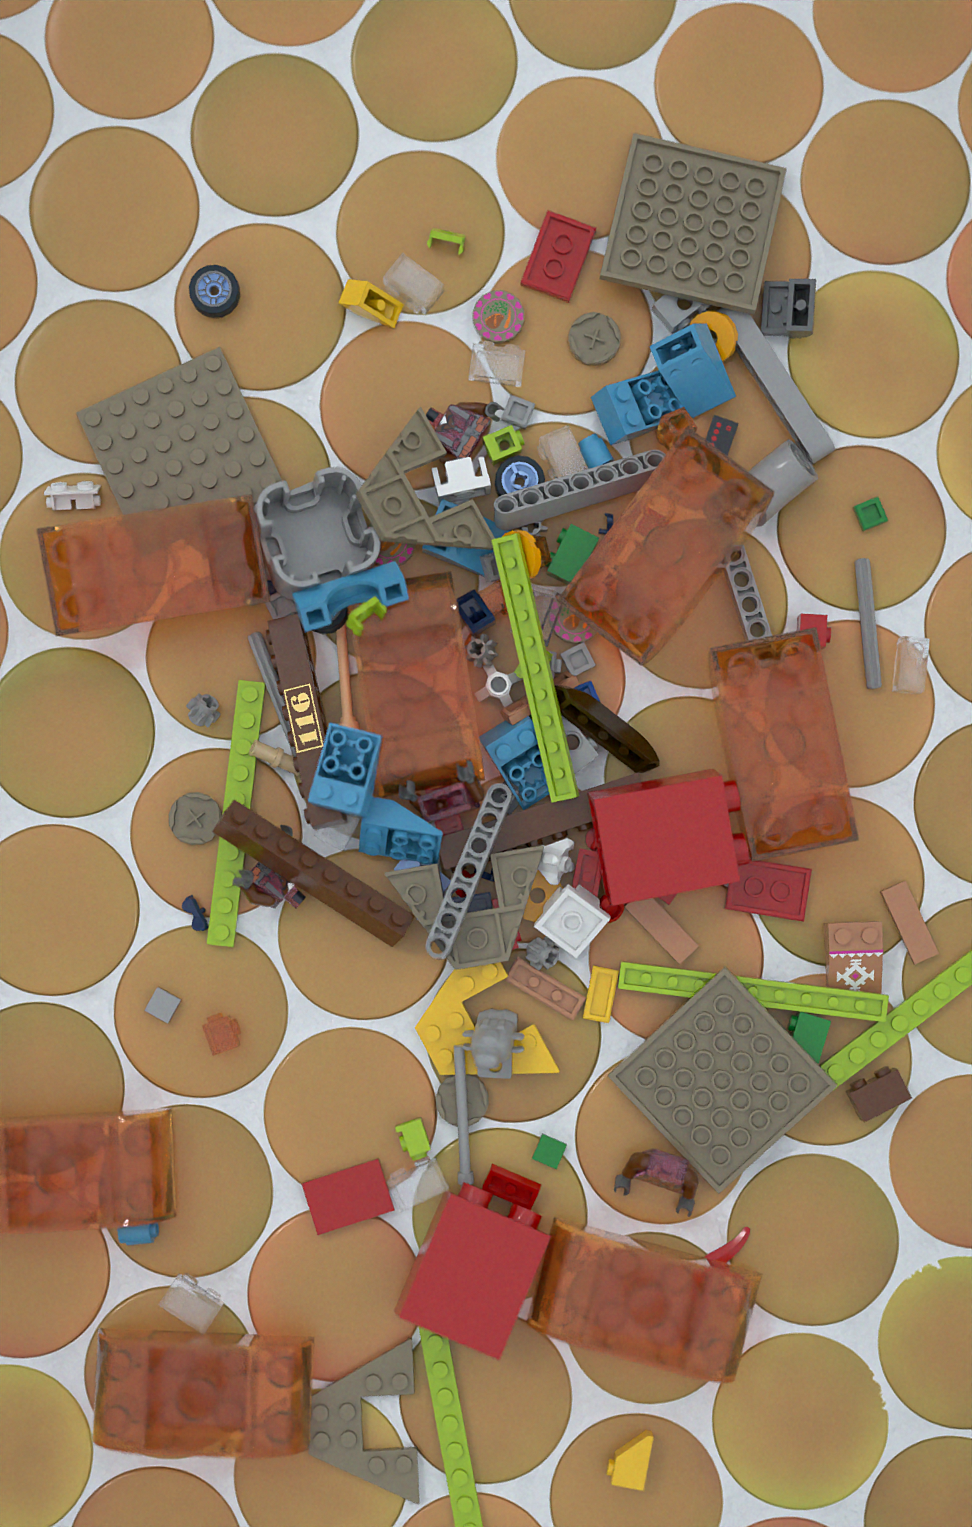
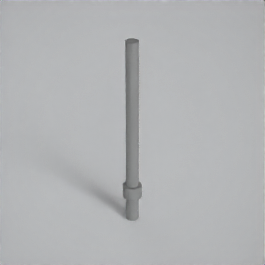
(465, 1173)

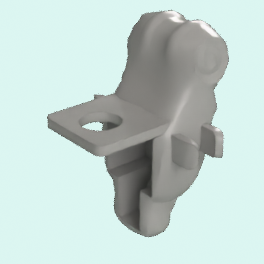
(494, 1042)

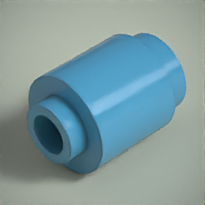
(595, 451)
(138, 1234)

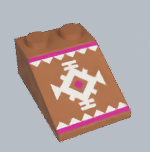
(854, 955)

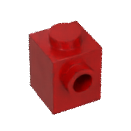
(808, 621)

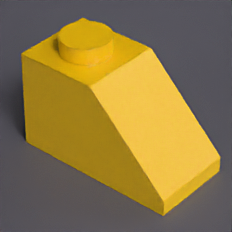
(371, 302)
(631, 1462)

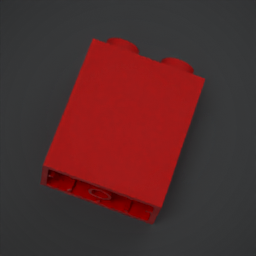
(667, 836)
(473, 1271)

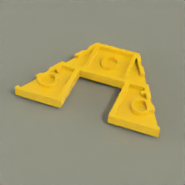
(448, 1018)

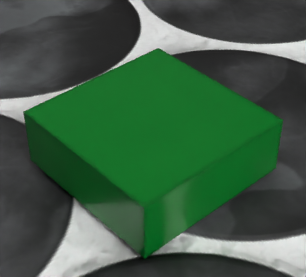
(870, 514)
(549, 1151)

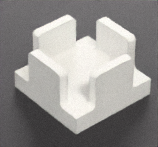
(461, 481)
(572, 918)

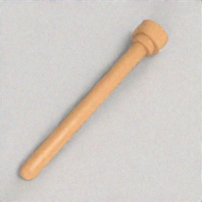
(344, 677)

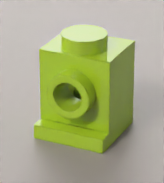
(493, 441)
(414, 1138)

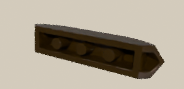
(606, 729)

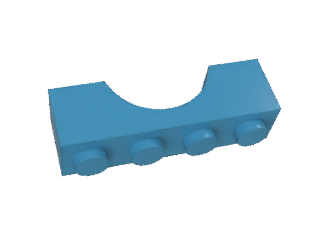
(322, 602)

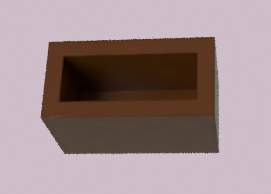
(878, 1093)

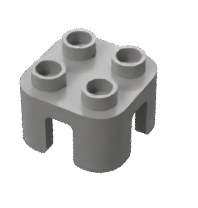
(314, 531)

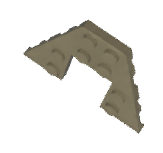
(398, 511)
(485, 934)
(337, 1423)

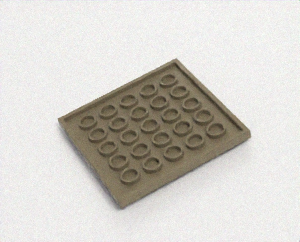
(693, 223)
(180, 439)
(722, 1080)

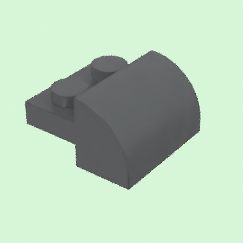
(788, 308)

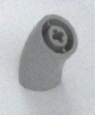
(785, 472)

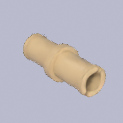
(274, 756)

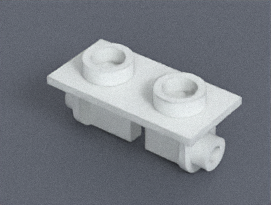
(62, 495)

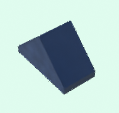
(474, 613)

